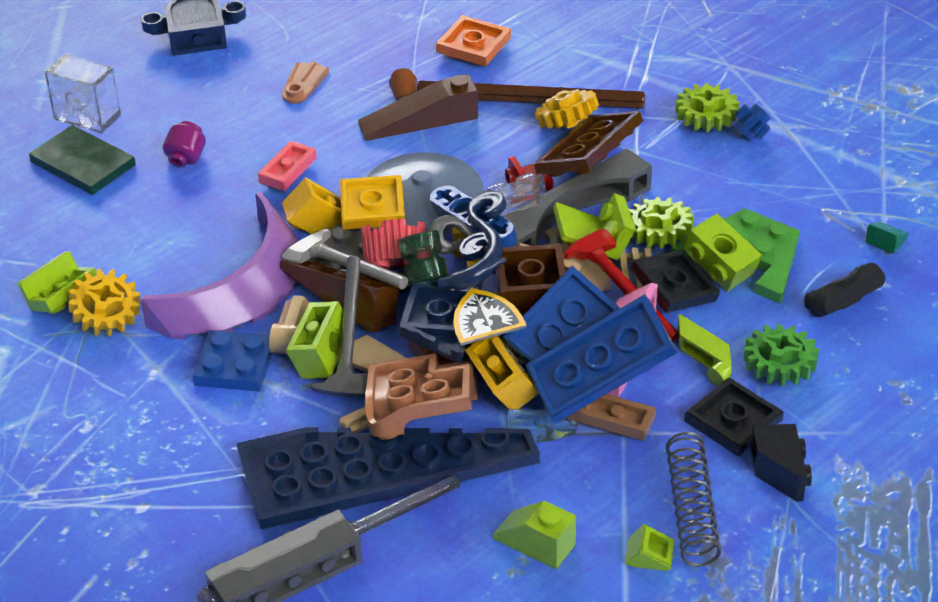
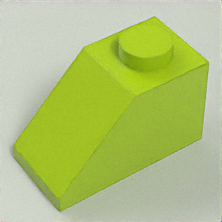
(539, 532)

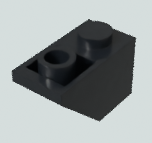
(780, 458)

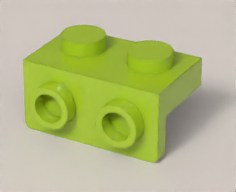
(50, 285)

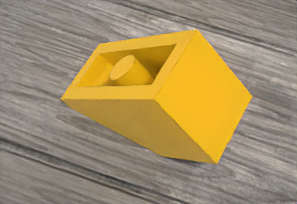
(312, 207)

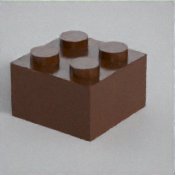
(528, 273)

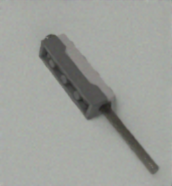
(306, 554)

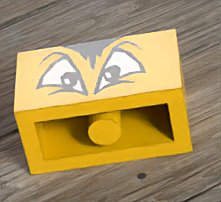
(502, 372)

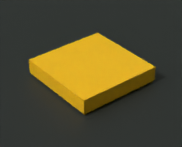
(371, 201)

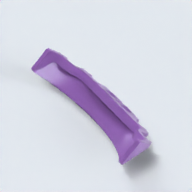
(239, 298)

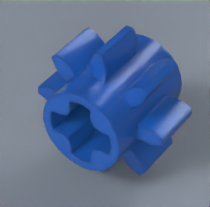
(752, 121)

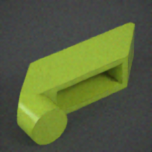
(705, 349)

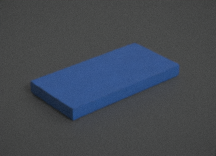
(600, 358)

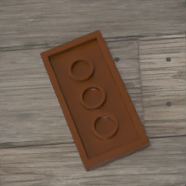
(588, 143)

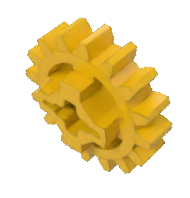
(566, 109)
(104, 302)

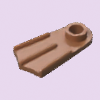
(303, 81)

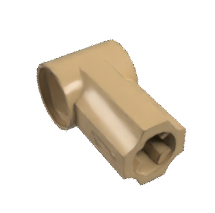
(283, 331)

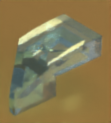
(540, 424)

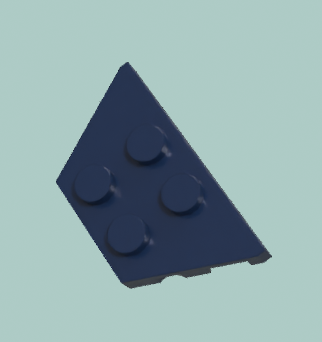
(430, 318)

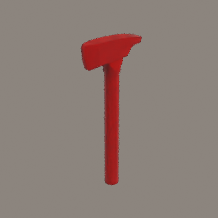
(594, 248)

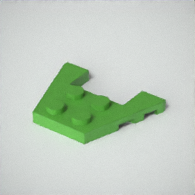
(776, 244)

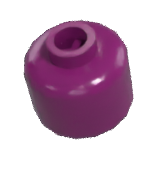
(184, 143)

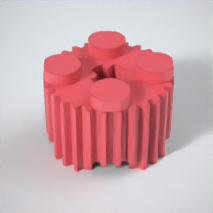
(381, 243)

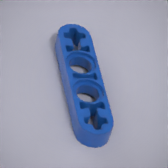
(459, 201)

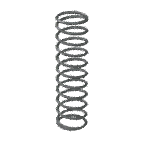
(715, 542)

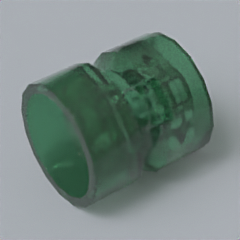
(426, 268)

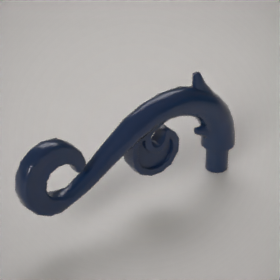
(472, 246)

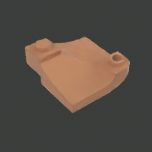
(416, 390)

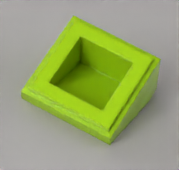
(649, 549)

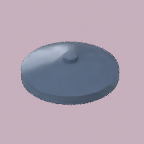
(424, 174)

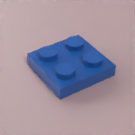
(233, 361)

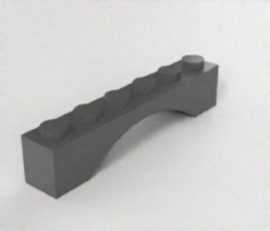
(619, 174)

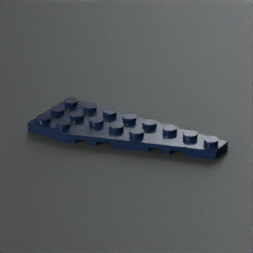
(319, 472)

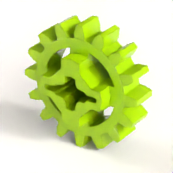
(706, 107)
(661, 222)

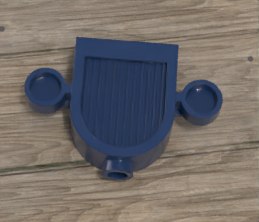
(194, 24)

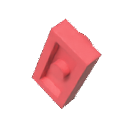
(287, 165)

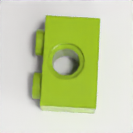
(722, 252)
(317, 340)

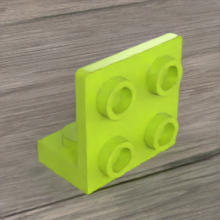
(613, 217)

